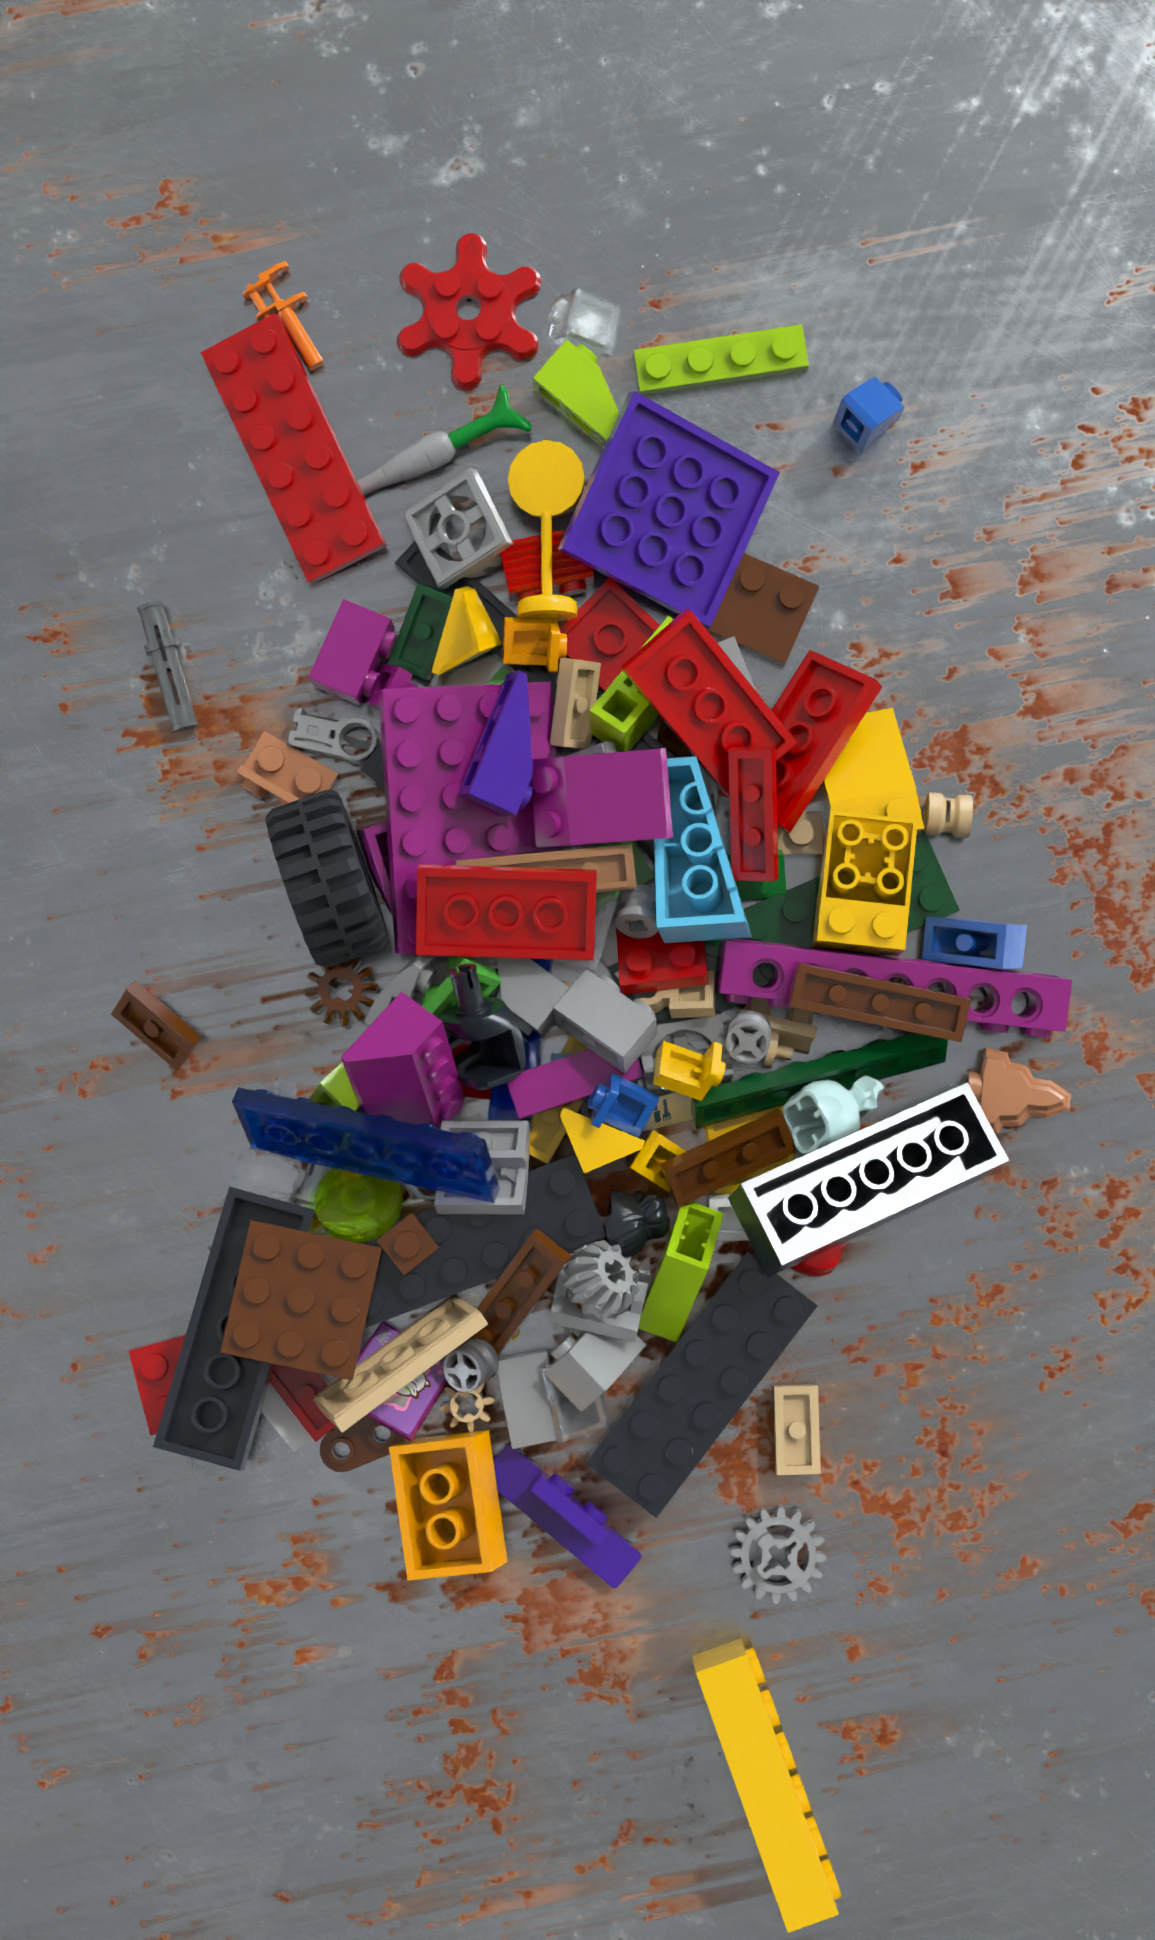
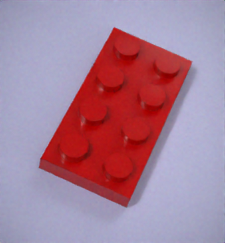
(704, 697)
(821, 713)
(505, 912)

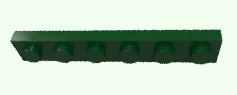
(773, 1089)

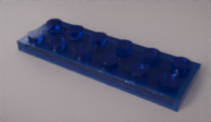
(368, 1144)

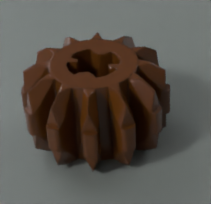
(338, 1004)

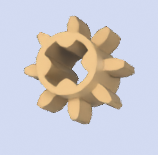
(470, 1415)

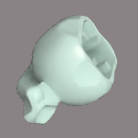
(828, 1111)

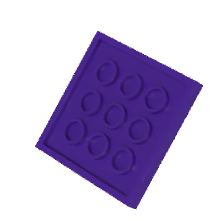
(668, 509)

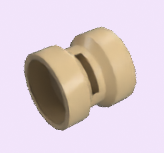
(956, 811)

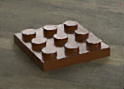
(301, 1300)

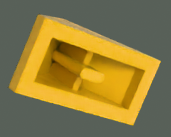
(597, 1145)
(654, 1152)

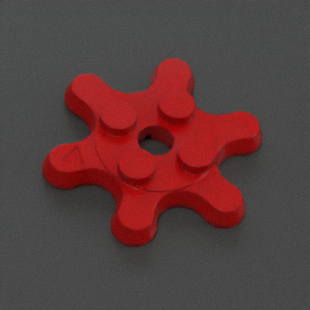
(475, 338)

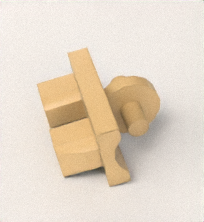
(788, 1034)

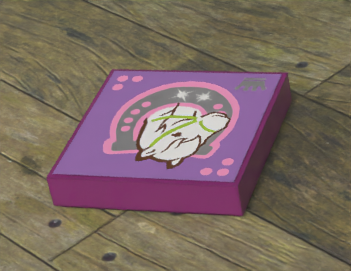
(410, 1405)

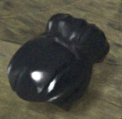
(635, 1220)

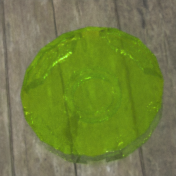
(357, 1205)

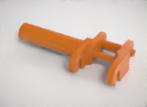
(285, 311)

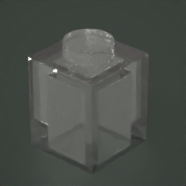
(268, 1174)

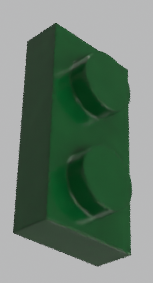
(421, 631)

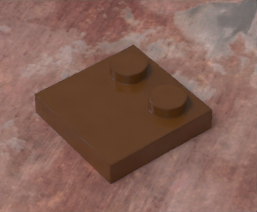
(764, 609)

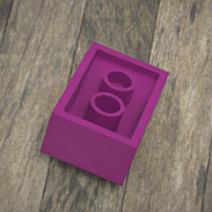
(601, 798)

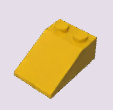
(873, 772)

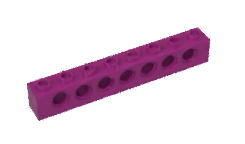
(1046, 992)

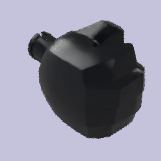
(490, 1026)

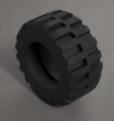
(326, 878)

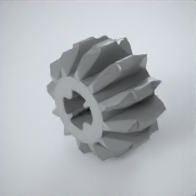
(601, 1279)

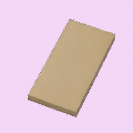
(400, 1361)

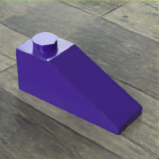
(503, 758)

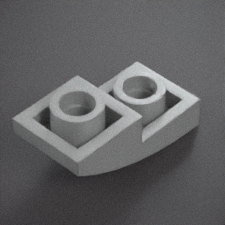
(410, 980)

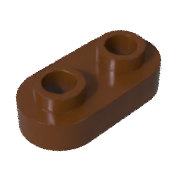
(361, 1443)

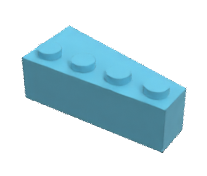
(692, 869)

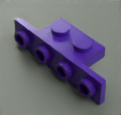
(564, 1517)

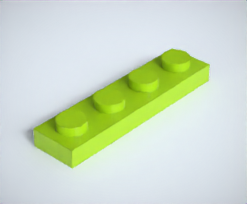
(721, 360)

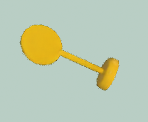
(546, 483)

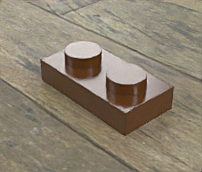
(156, 1025)

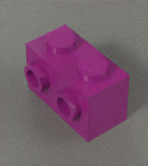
(353, 653)

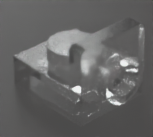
(584, 318)

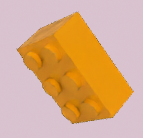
(448, 1505)

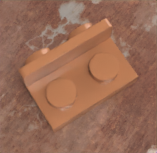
(283, 771)

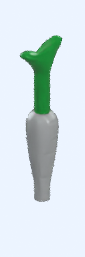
(439, 447)

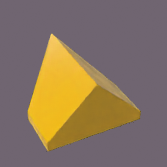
(466, 632)

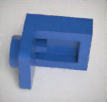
(622, 1105)

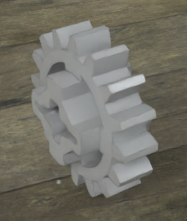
(763, 1569)

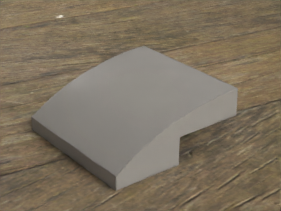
(510, 1157)

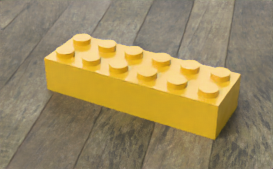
(769, 1796)

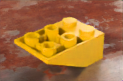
(865, 883)

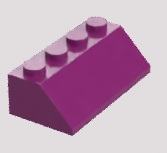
(405, 1066)

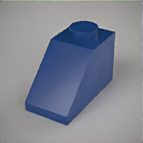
(868, 412)
(974, 942)

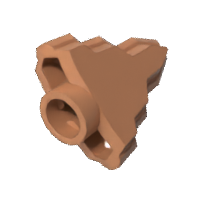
(1011, 1093)

